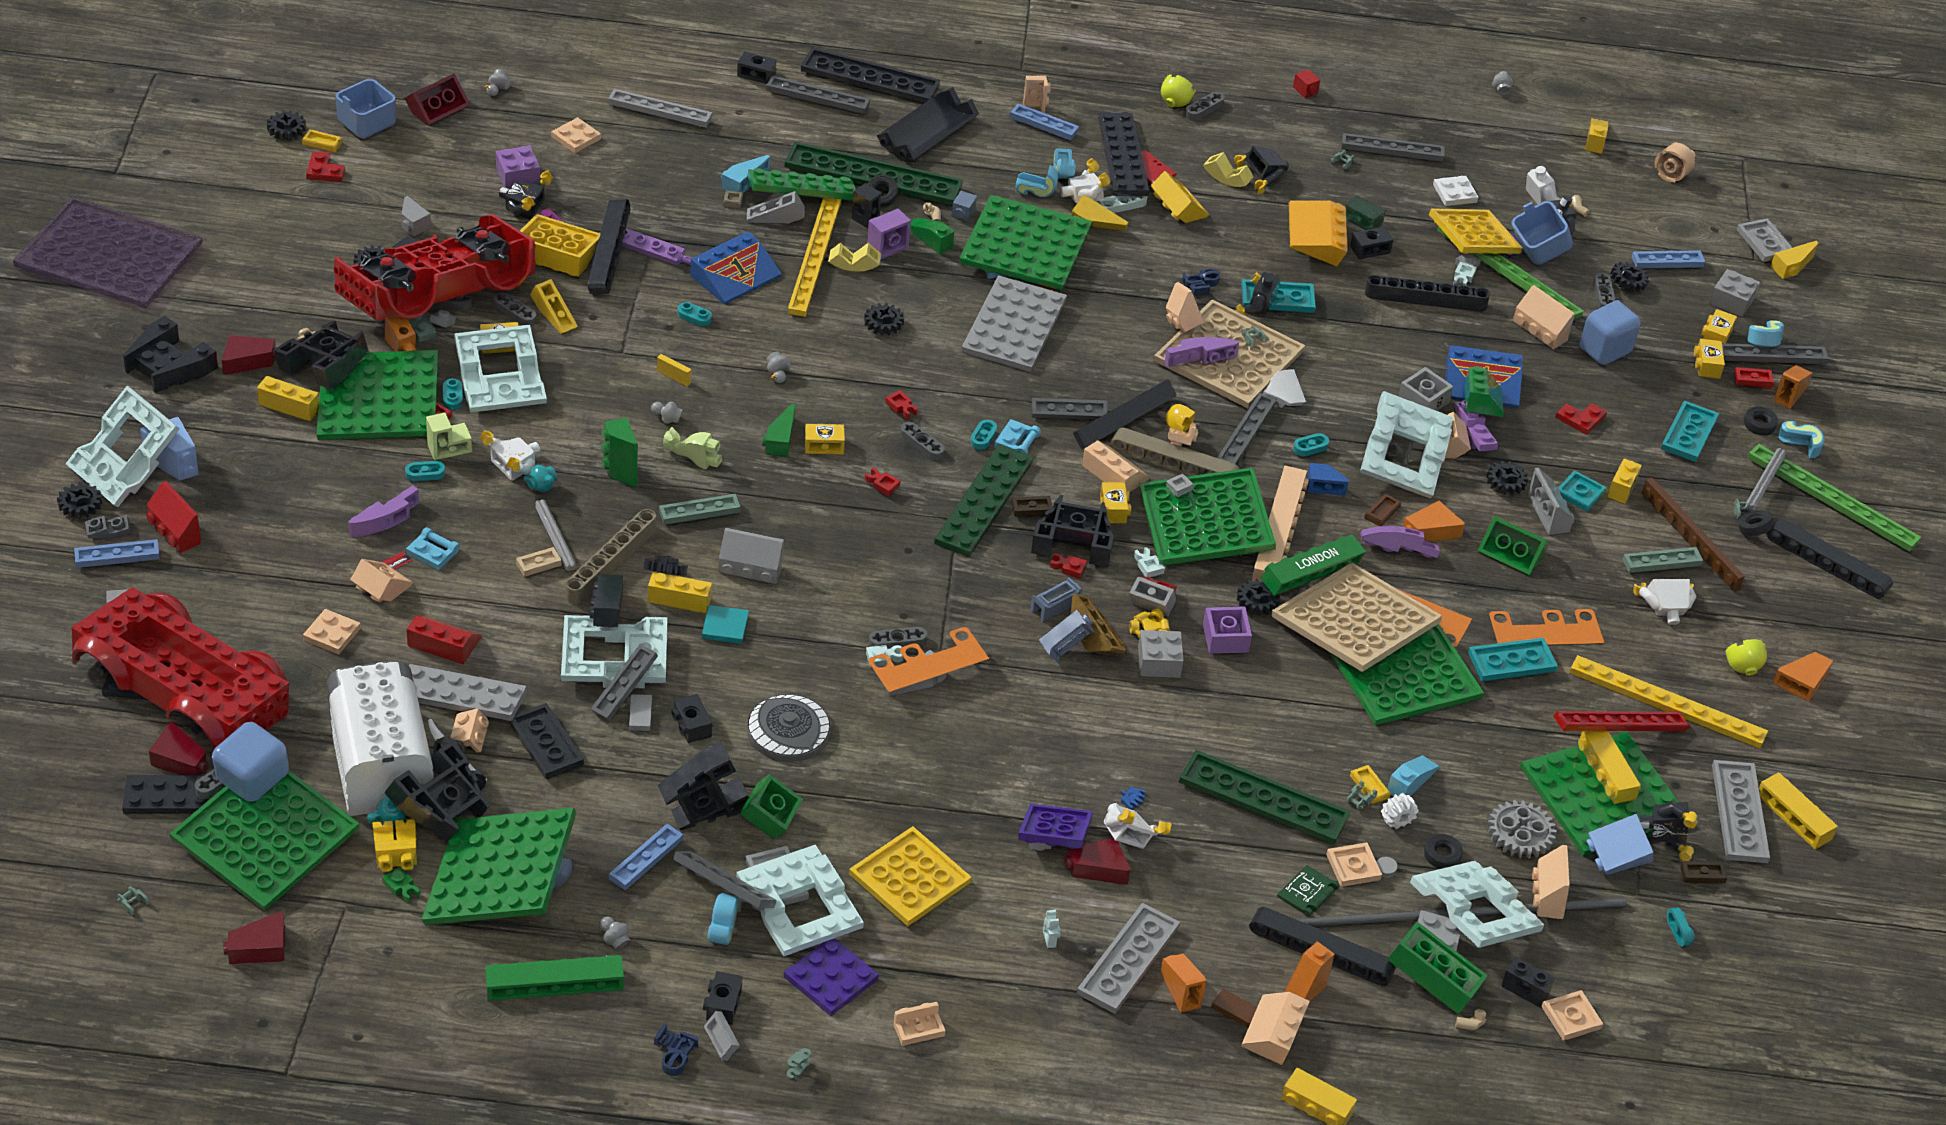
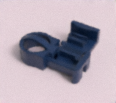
(1200, 283)
(677, 1049)

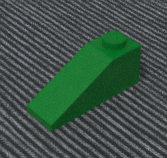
(934, 234)
(780, 433)

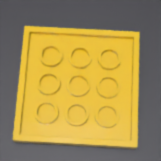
(1475, 231)
(910, 876)

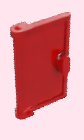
(1154, 167)

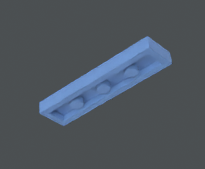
(1044, 122)
(1668, 259)
(116, 553)
(646, 856)

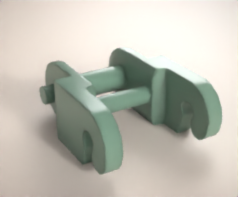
(1340, 156)
(1258, 333)
(1738, 507)
(1366, 800)
(137, 894)
(801, 1062)

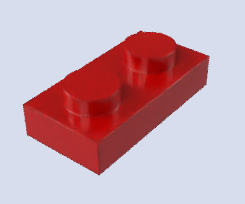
(1753, 377)

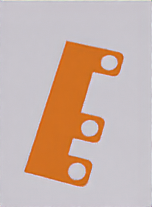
(1451, 622)
(1553, 632)
(930, 666)

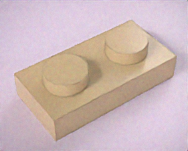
(538, 561)

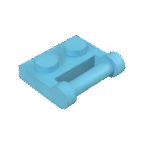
(1014, 433)
(429, 553)

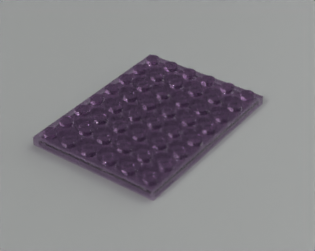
(108, 252)

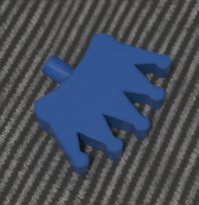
(1132, 797)

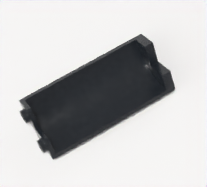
(927, 125)

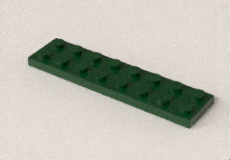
(983, 500)
(1264, 797)

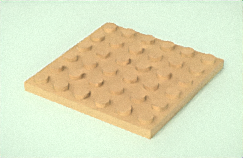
(1243, 375)
(1356, 616)

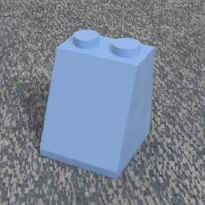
(179, 455)
(1620, 845)

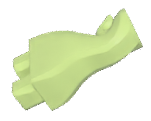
(697, 447)

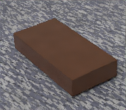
(1382, 510)
(1234, 1007)

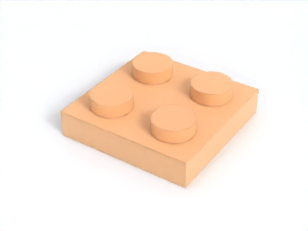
(576, 135)
(331, 631)
(1354, 864)
(1572, 1015)

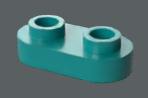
(694, 314)
(452, 394)
(983, 434)
(1311, 444)
(425, 471)
(1677, 922)

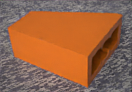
(1792, 386)
(1436, 523)
(1803, 675)
(1312, 972)
(1184, 982)

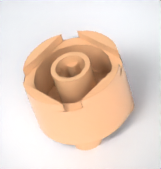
(1675, 162)

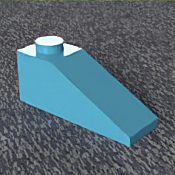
(736, 176)
(1411, 776)

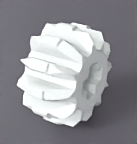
(1399, 811)

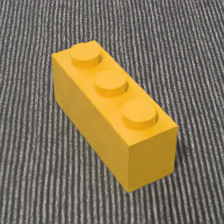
(288, 398)
(679, 592)
(1318, 1098)

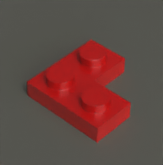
(321, 169)
(1581, 421)

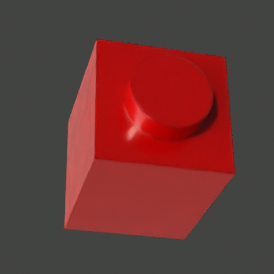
(1306, 83)

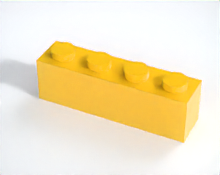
(1609, 765)
(1797, 810)

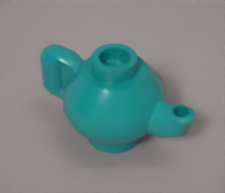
(541, 478)
(386, 812)

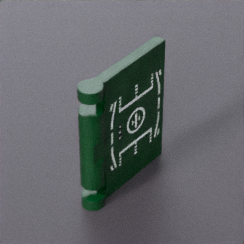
(1307, 890)

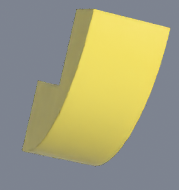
(1221, 169)
(862, 260)

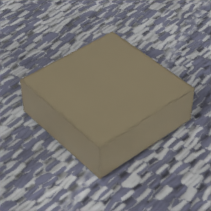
(733, 199)

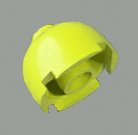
(1177, 91)
(1747, 657)

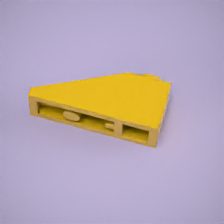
(1596, 135)
(1098, 214)
(1793, 260)
(553, 307)

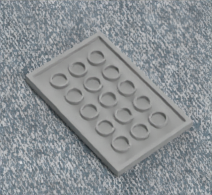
(1014, 323)

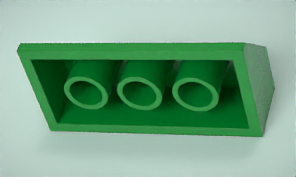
(1437, 967)

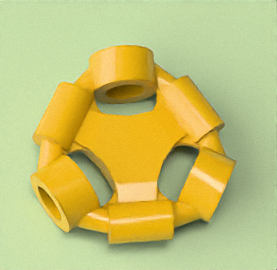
(1150, 621)

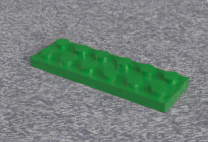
(805, 185)

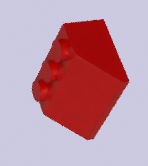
(173, 518)
(441, 639)

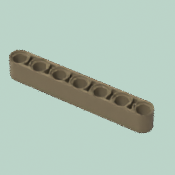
(1167, 454)
(611, 555)

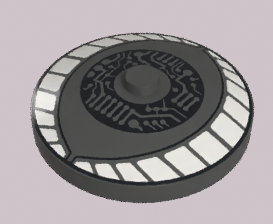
(788, 727)

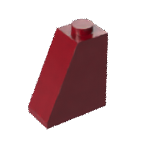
(247, 354)
(178, 753)
(1099, 862)
(257, 941)

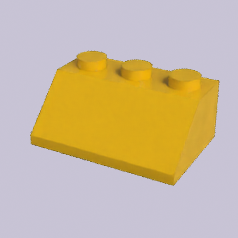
(1178, 199)

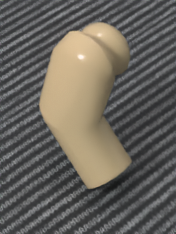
(1577, 206)
(932, 211)
(1473, 1023)

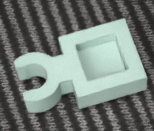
(1464, 273)
(1148, 564)
(892, 653)
(1051, 929)

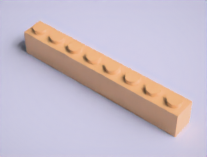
(1283, 517)

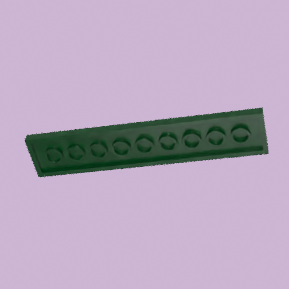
(862, 169)

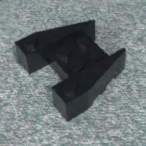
(329, 348)
(164, 363)
(1077, 525)
(698, 789)
(442, 798)

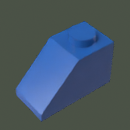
(1326, 480)

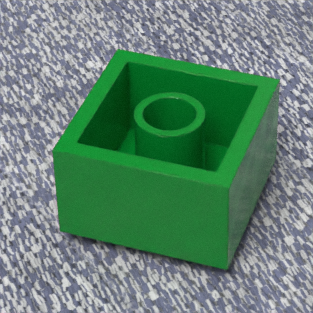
(771, 806)

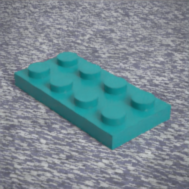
(1291, 296)
(1689, 431)
(1512, 659)

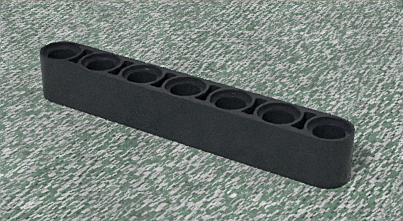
(609, 246)
(1427, 293)
(1124, 414)
(1830, 558)
(1301, 936)

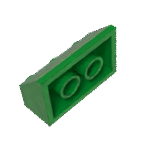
(1482, 393)
(620, 451)
(1513, 545)

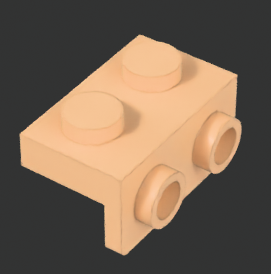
(1036, 92)
(1178, 437)
(470, 728)
(918, 1023)

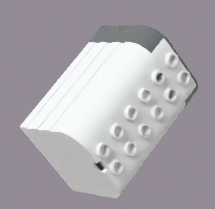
(376, 731)

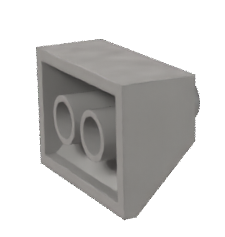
(1549, 504)
(751, 556)

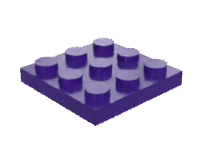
(1055, 826)
(831, 976)

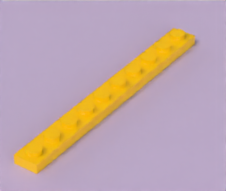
(814, 257)
(1668, 701)

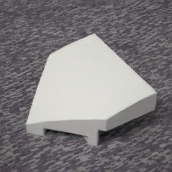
(1285, 388)

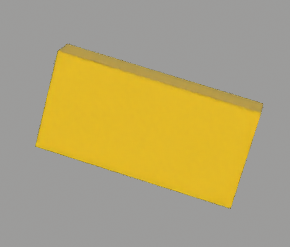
(322, 141)
(674, 370)
(1371, 783)

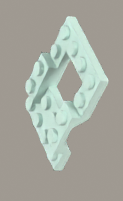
(501, 389)
(1417, 424)
(104, 467)
(648, 632)
(794, 875)
(1470, 881)

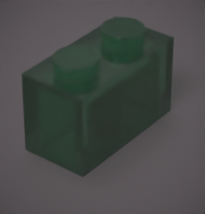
(1364, 213)

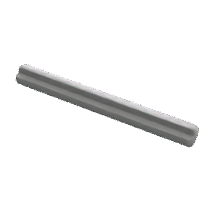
(1765, 479)
(555, 535)

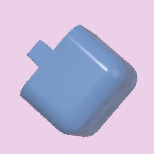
(366, 108)
(1542, 232)
(1610, 332)
(250, 761)

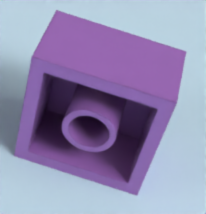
(517, 165)
(889, 233)
(1227, 630)

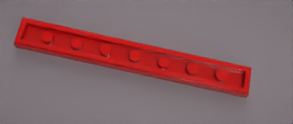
(1620, 721)

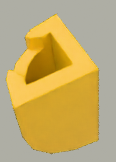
(1180, 417)

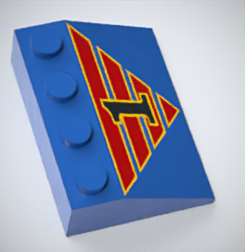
(734, 268)
(1503, 367)

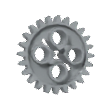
(1521, 829)

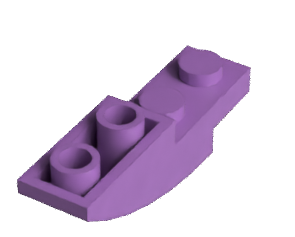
(1202, 348)
(1477, 431)
(382, 517)
(1393, 537)

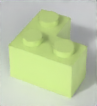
(445, 439)

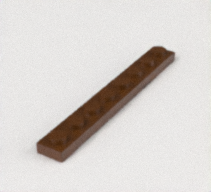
(1693, 534)

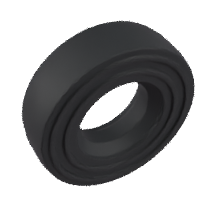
(890, 183)
(1760, 428)
(1749, 529)
(1447, 841)

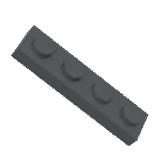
(1068, 408)
(624, 682)

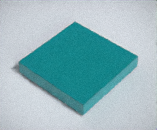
(1581, 491)
(725, 624)

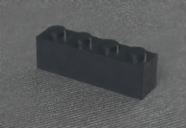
(606, 600)

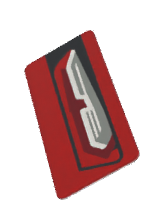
(397, 560)

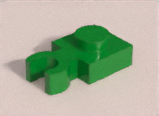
(400, 882)

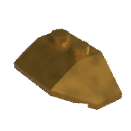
(1104, 638)

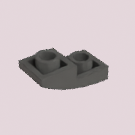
(102, 528)

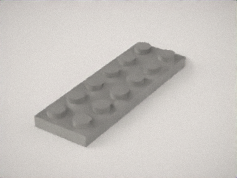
(467, 692)
(1740, 811)
(1128, 958)

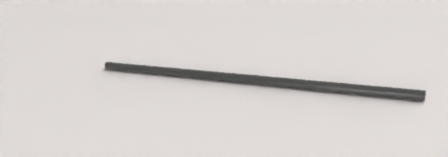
(1479, 911)

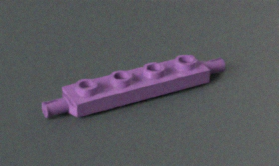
(655, 248)

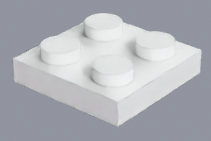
(1455, 190)

